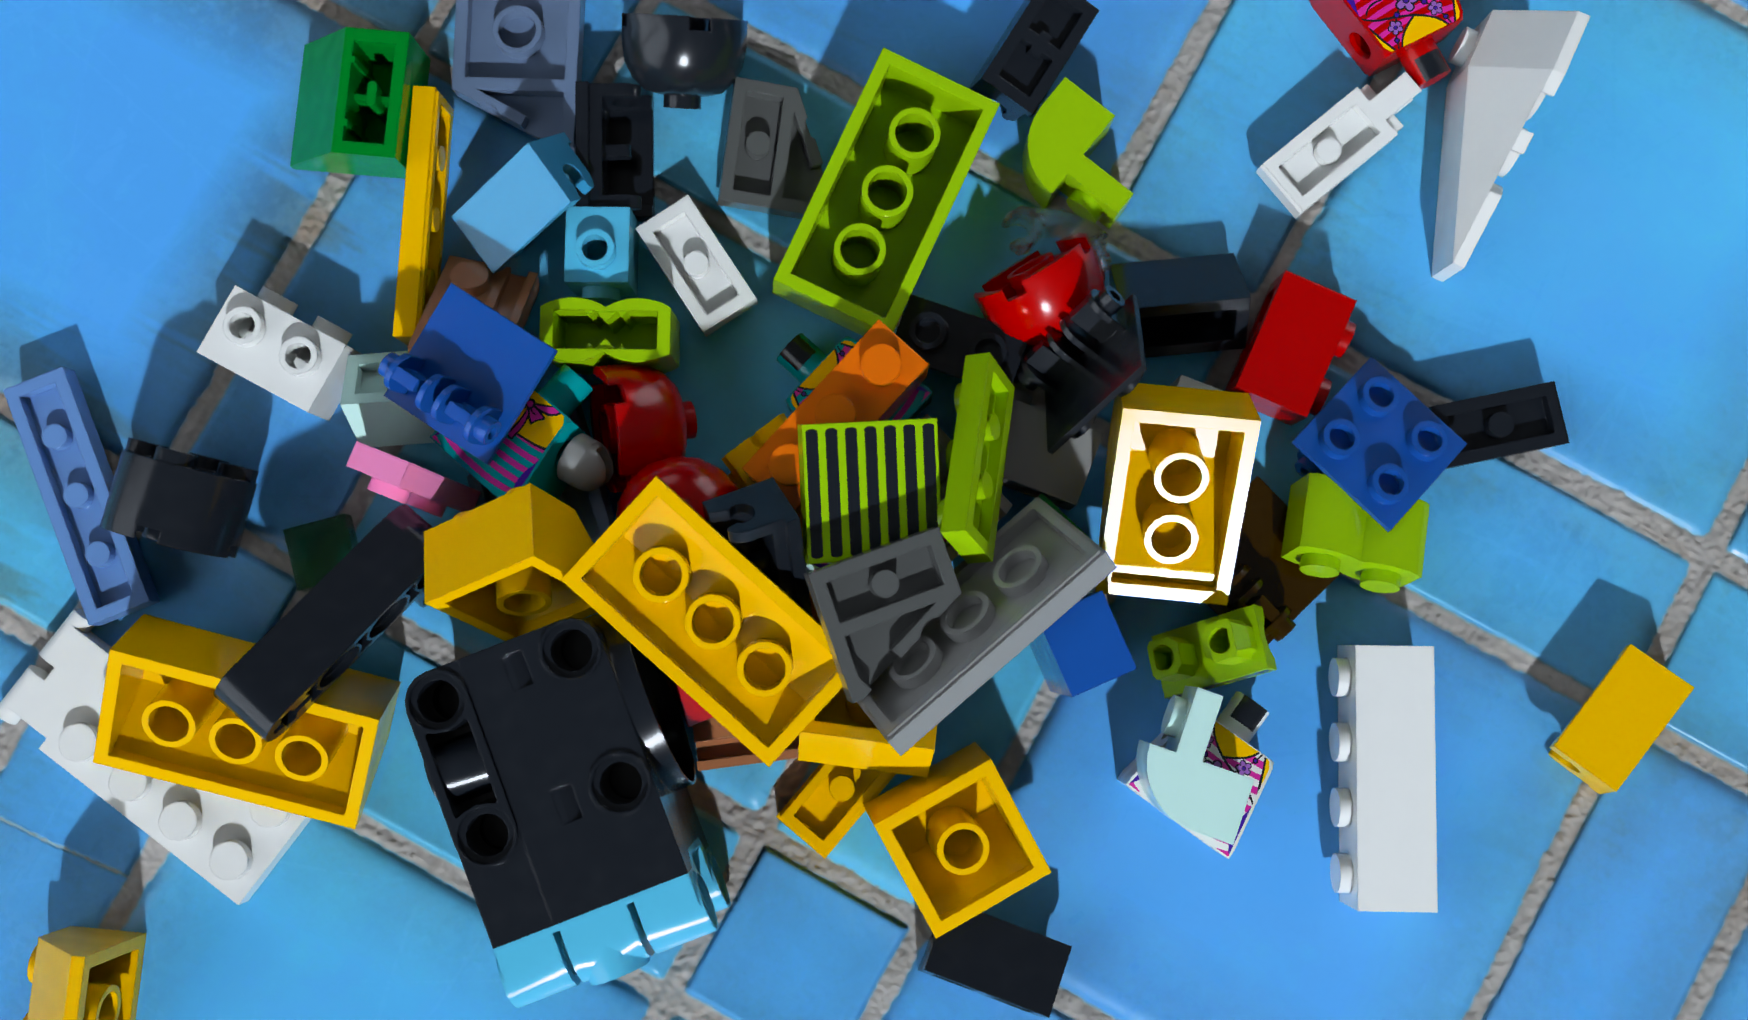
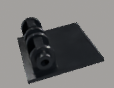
(1087, 363)

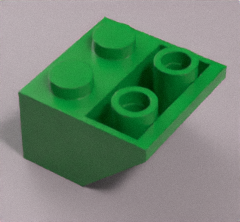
(357, 102)

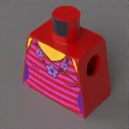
(1392, 33)

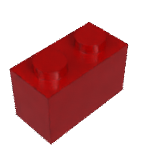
(1292, 348)

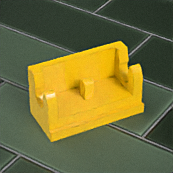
(1620, 720)

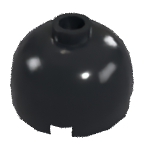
(683, 55)

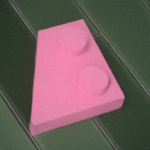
(410, 482)

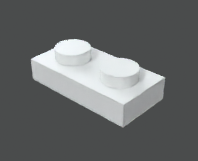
(697, 265)

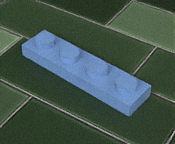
(75, 488)

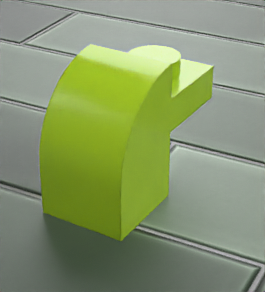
(1058, 152)

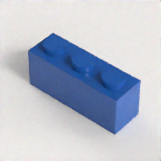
(1082, 648)

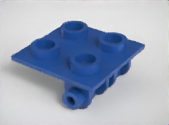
(468, 373)
(1377, 444)

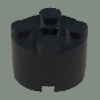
(180, 499)

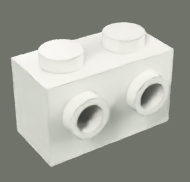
(279, 351)

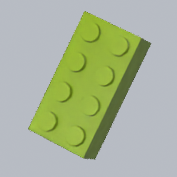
(884, 195)

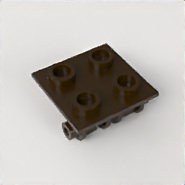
(1260, 571)

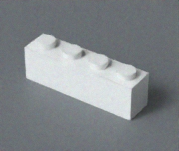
(1384, 778)

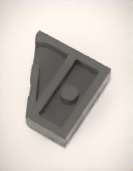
(768, 151)
(881, 603)

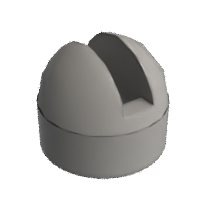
(585, 463)

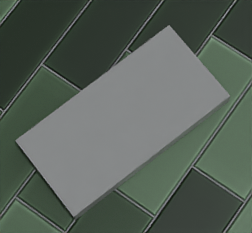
(1004, 605)

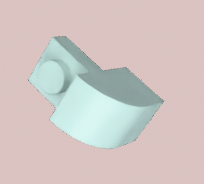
(1180, 782)

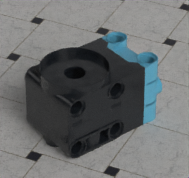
(568, 804)

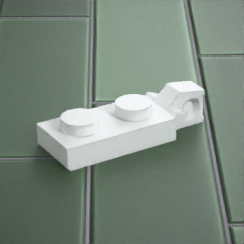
(1336, 144)

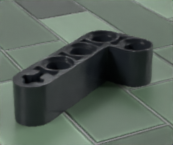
(329, 627)

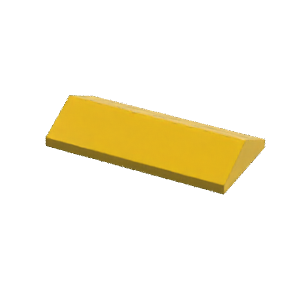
(709, 620)

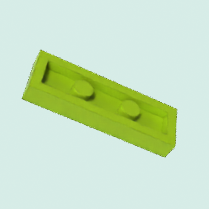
(977, 459)

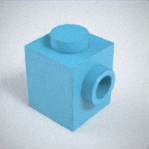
(601, 253)

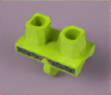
(1212, 652)

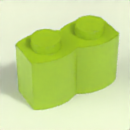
(621, 333)
(1334, 535)

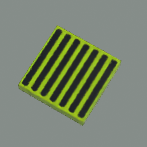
(866, 484)

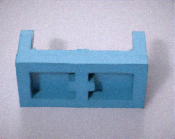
(523, 199)

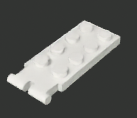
(215, 835)

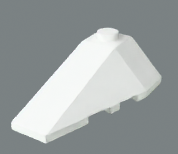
(1494, 89)

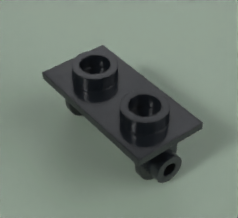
(948, 335)

